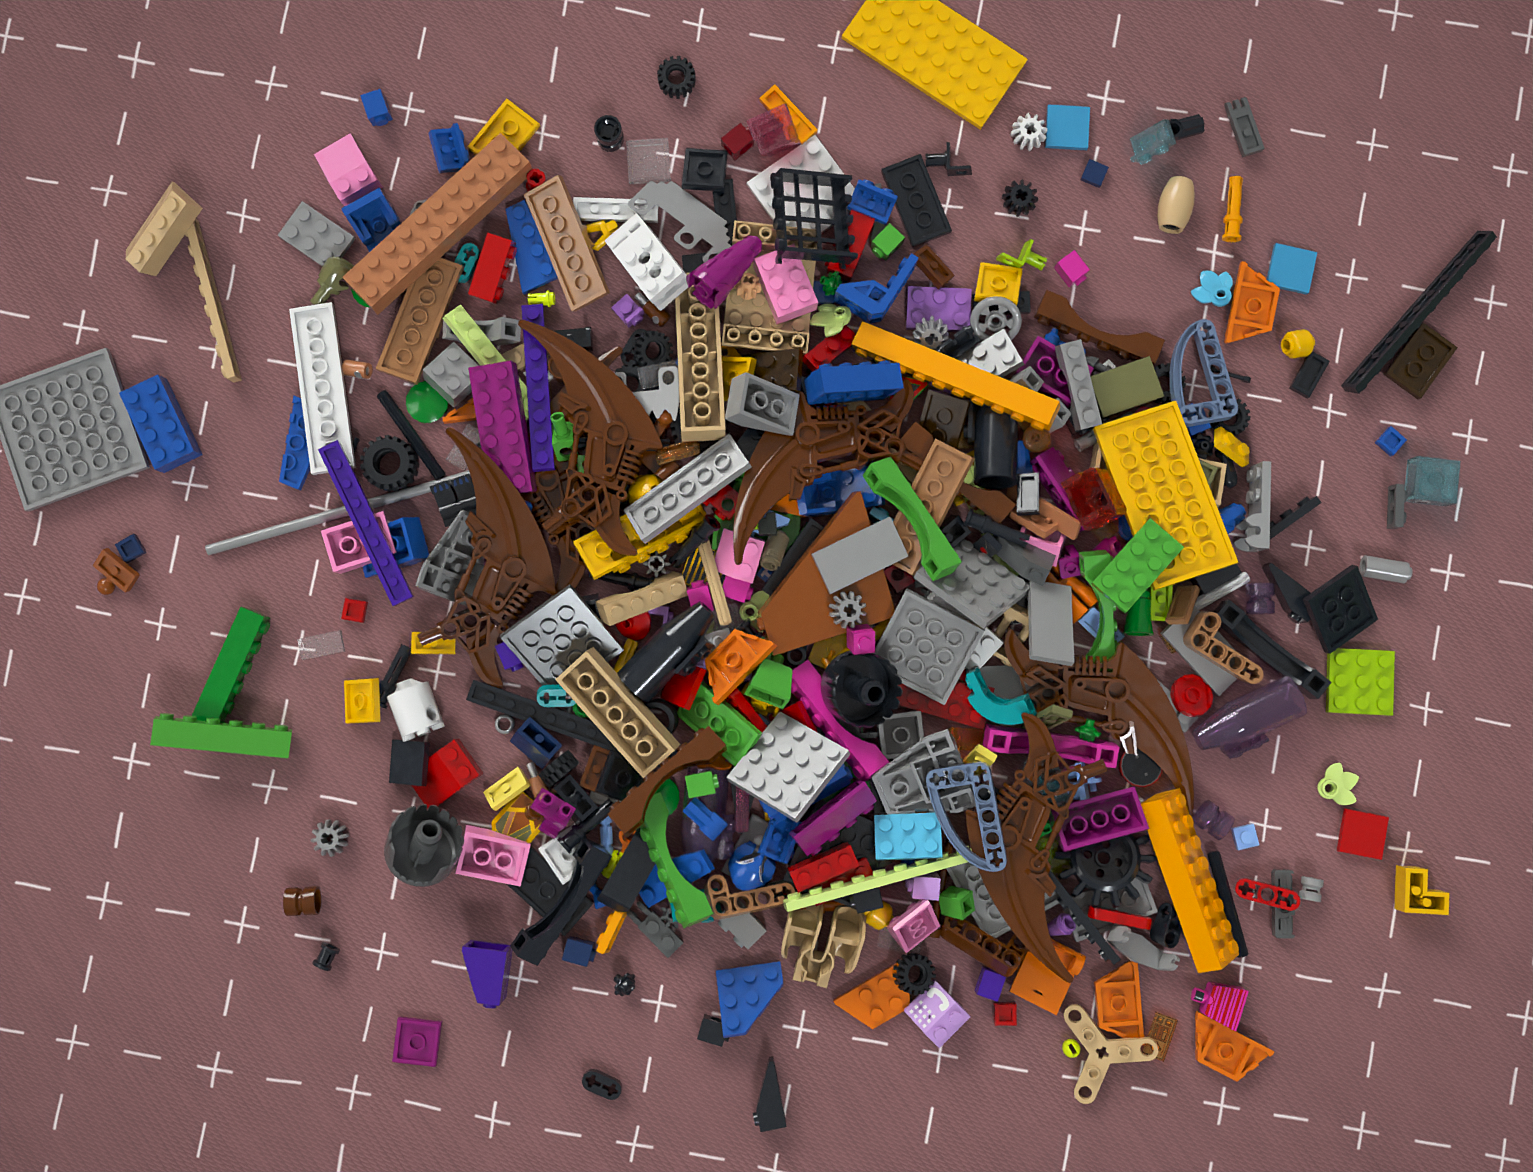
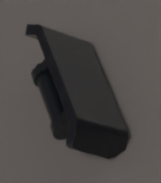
(628, 875)

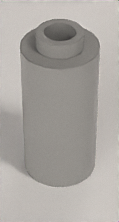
(1385, 569)

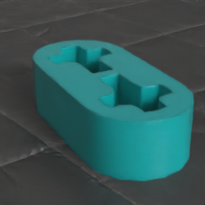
(471, 264)
(557, 696)

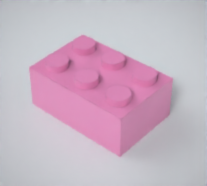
(785, 287)

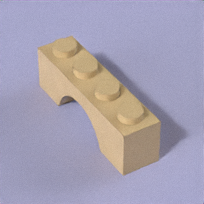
(627, 605)

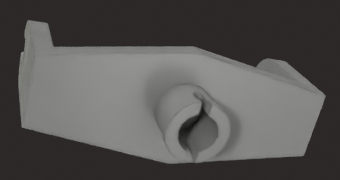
(1140, 950)

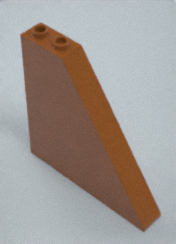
(800, 604)

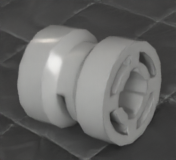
(1313, 884)

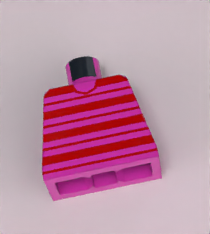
(1221, 1003)

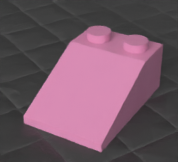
(347, 170)
(346, 548)
(492, 856)
(913, 925)

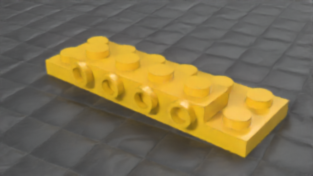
(602, 559)

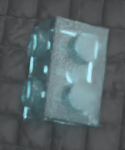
(1152, 141)

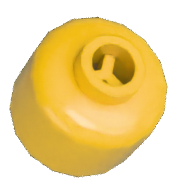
(1297, 343)
(880, 917)

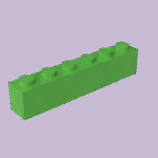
(221, 737)

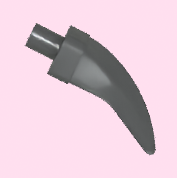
(1094, 362)

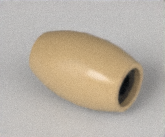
(1176, 204)

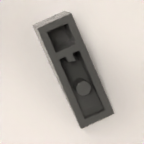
(1028, 562)

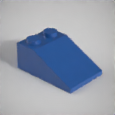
(408, 542)

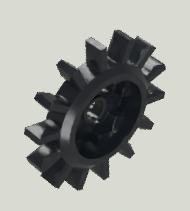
(1114, 878)

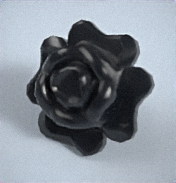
(1203, 446)
(624, 985)

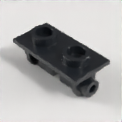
(963, 342)

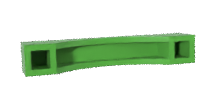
(936, 552)
(1091, 565)
(687, 900)

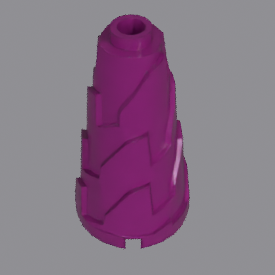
(721, 273)

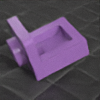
(662, 611)

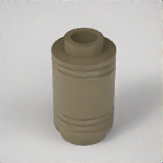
(774, 551)

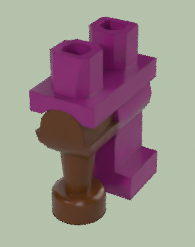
(552, 809)

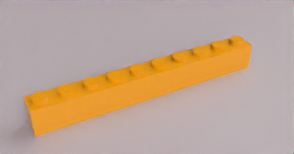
(957, 376)

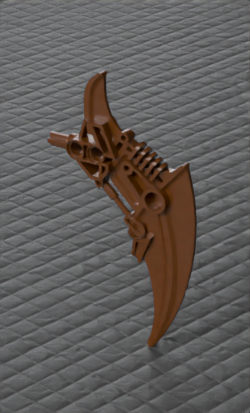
(614, 423)
(789, 463)
(551, 494)
(514, 556)
(1128, 695)
(1022, 884)

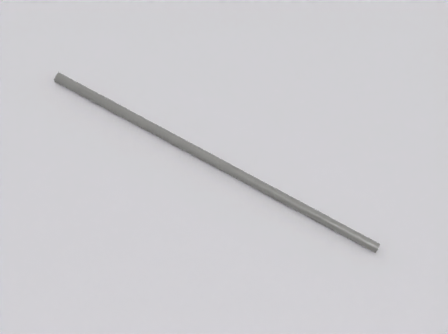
(322, 517)

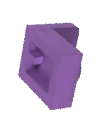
(628, 311)

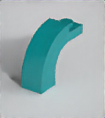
(993, 707)

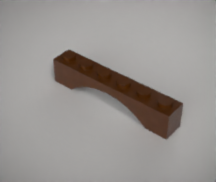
(1057, 311)
(991, 502)
(700, 751)

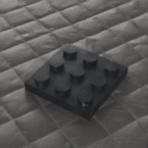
(1340, 609)

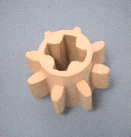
(748, 286)

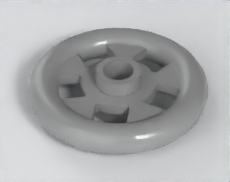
(1004, 305)

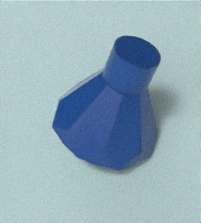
(596, 891)

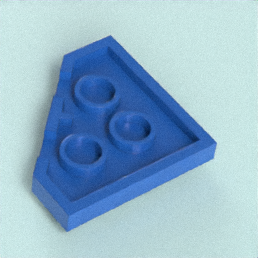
(746, 994)

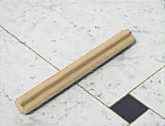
(714, 584)

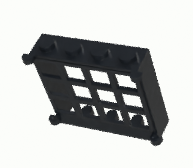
(841, 219)

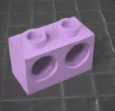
(924, 886)

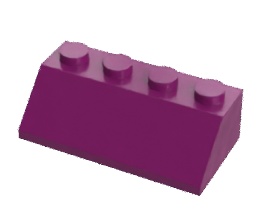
(1052, 473)
(833, 816)
(1101, 819)

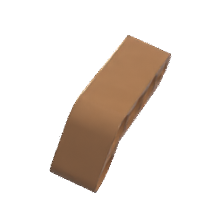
(1224, 653)
(750, 897)

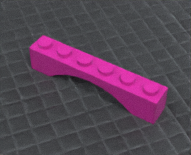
(1016, 740)
(864, 756)

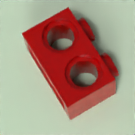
(716, 501)

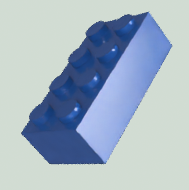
(853, 382)
(160, 423)

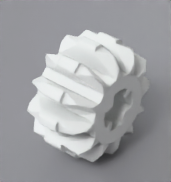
(1036, 128)

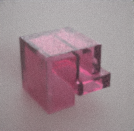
(774, 131)

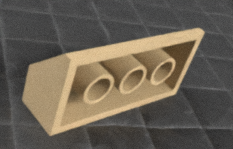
(162, 230)

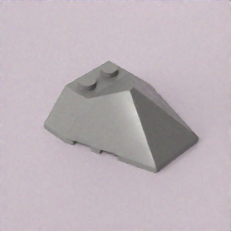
(449, 561)
(904, 784)

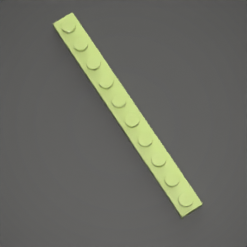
(879, 878)

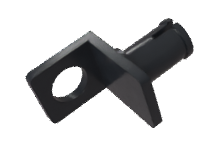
(944, 159)

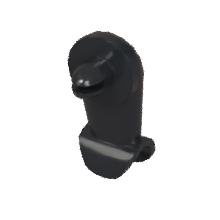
(1230, 475)

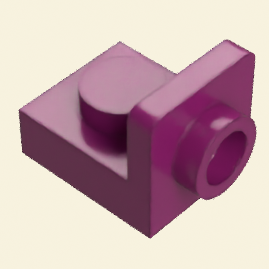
(1069, 564)

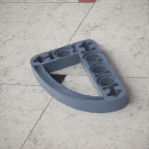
(1215, 406)
(981, 806)

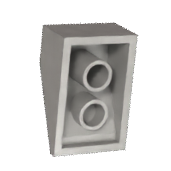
(761, 405)

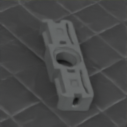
(1281, 919)

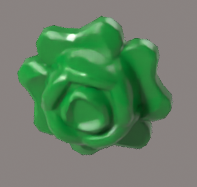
(831, 283)
(1088, 731)

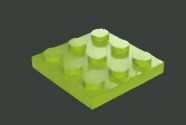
(1360, 681)

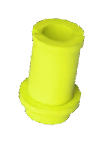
(542, 298)
(612, 864)

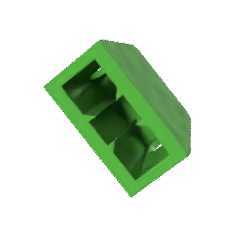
(771, 682)

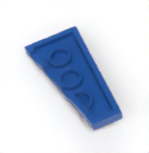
(531, 256)
(296, 457)
(691, 867)

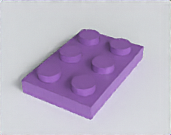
(949, 304)

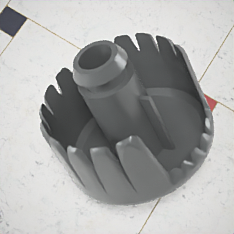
(423, 845)

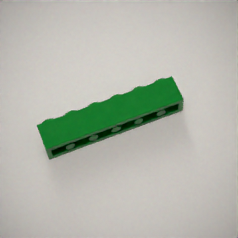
(232, 665)

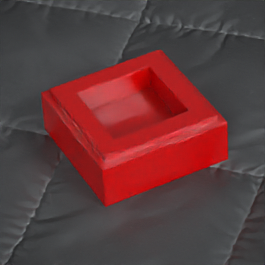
(354, 610)
(1005, 1014)

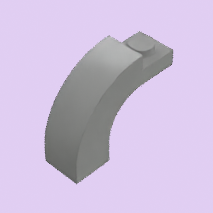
(499, 331)

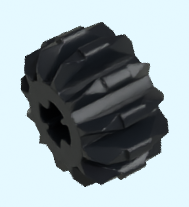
(1017, 204)

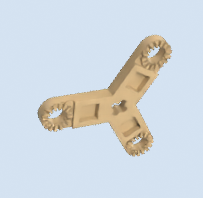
(1118, 1050)

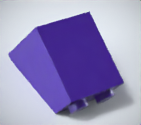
(488, 970)

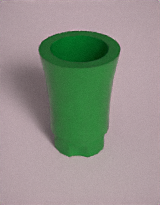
(1138, 617)

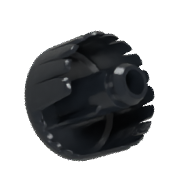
(861, 688)

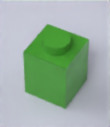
(887, 242)
(701, 783)
(956, 902)

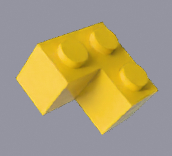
(1413, 895)

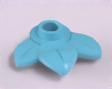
(1212, 285)

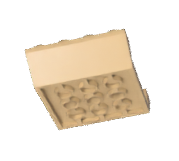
(751, 321)

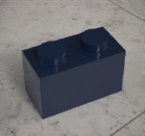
(535, 743)

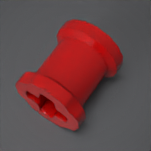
(533, 176)

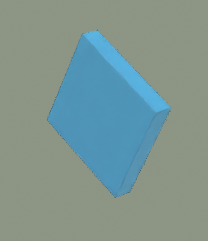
(1067, 127)
(1291, 268)

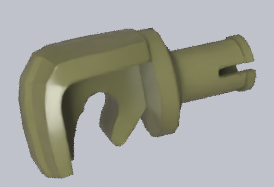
(330, 278)

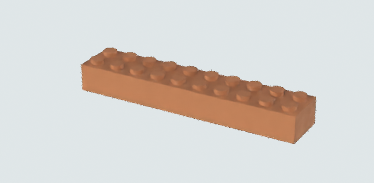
(438, 224)

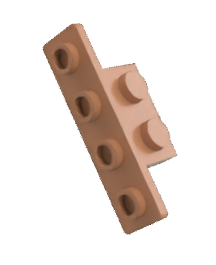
(1047, 521)

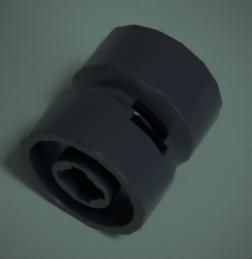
(608, 128)

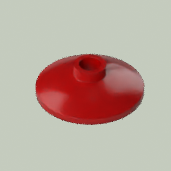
(635, 627)

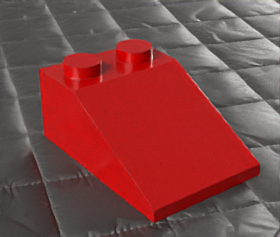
(448, 773)

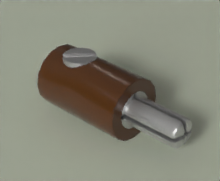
(658, 317)

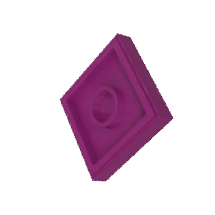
(417, 1041)

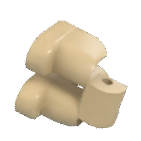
(844, 940)

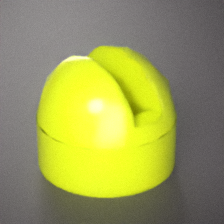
(1067, 1051)

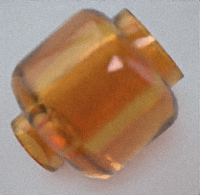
(1037, 447)

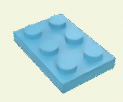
(908, 836)

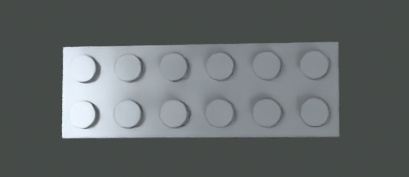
(687, 488)

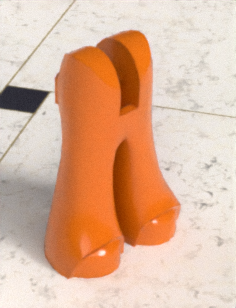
(1083, 591)

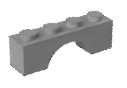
(1083, 400)

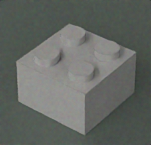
(450, 374)
(899, 733)

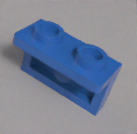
(449, 148)
(872, 201)
(777, 841)

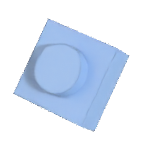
(1245, 836)

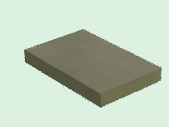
(1126, 387)

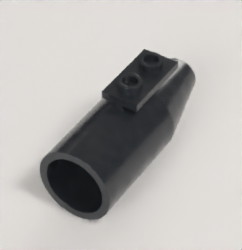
(994, 447)
(669, 651)

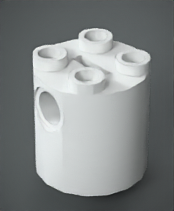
(414, 709)

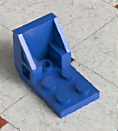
(372, 218)
(860, 295)
(833, 489)

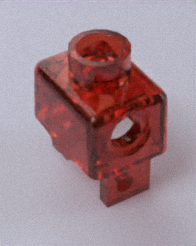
(1085, 498)

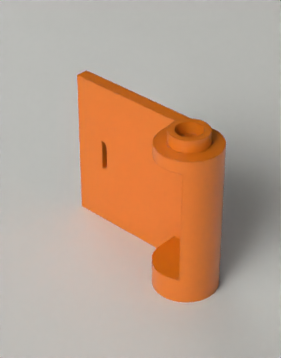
(1036, 979)

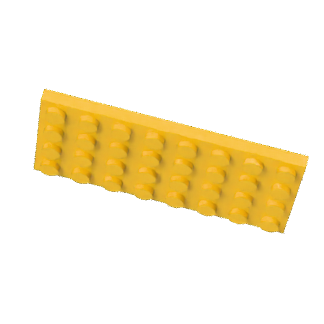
(937, 54)
(1164, 481)

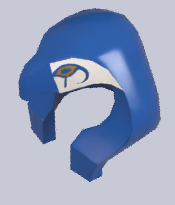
(748, 873)

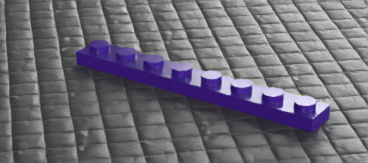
(538, 393)
(365, 523)

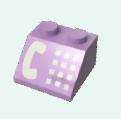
(937, 1014)

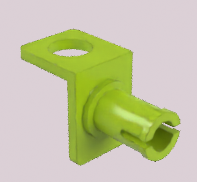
(1025, 256)

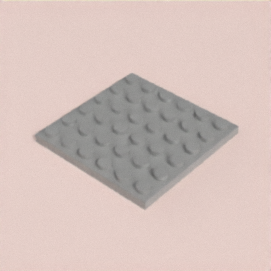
(68, 430)

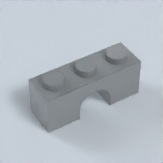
(1031, 380)

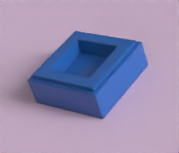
(1390, 441)

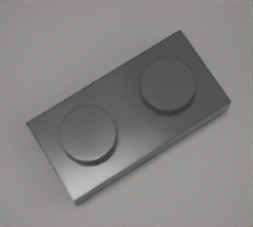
(1395, 510)

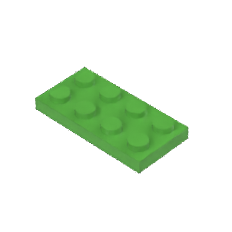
(1137, 565)
(724, 720)

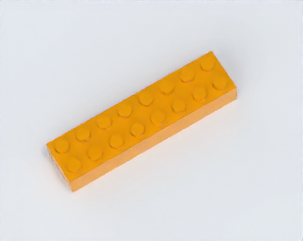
(1189, 881)

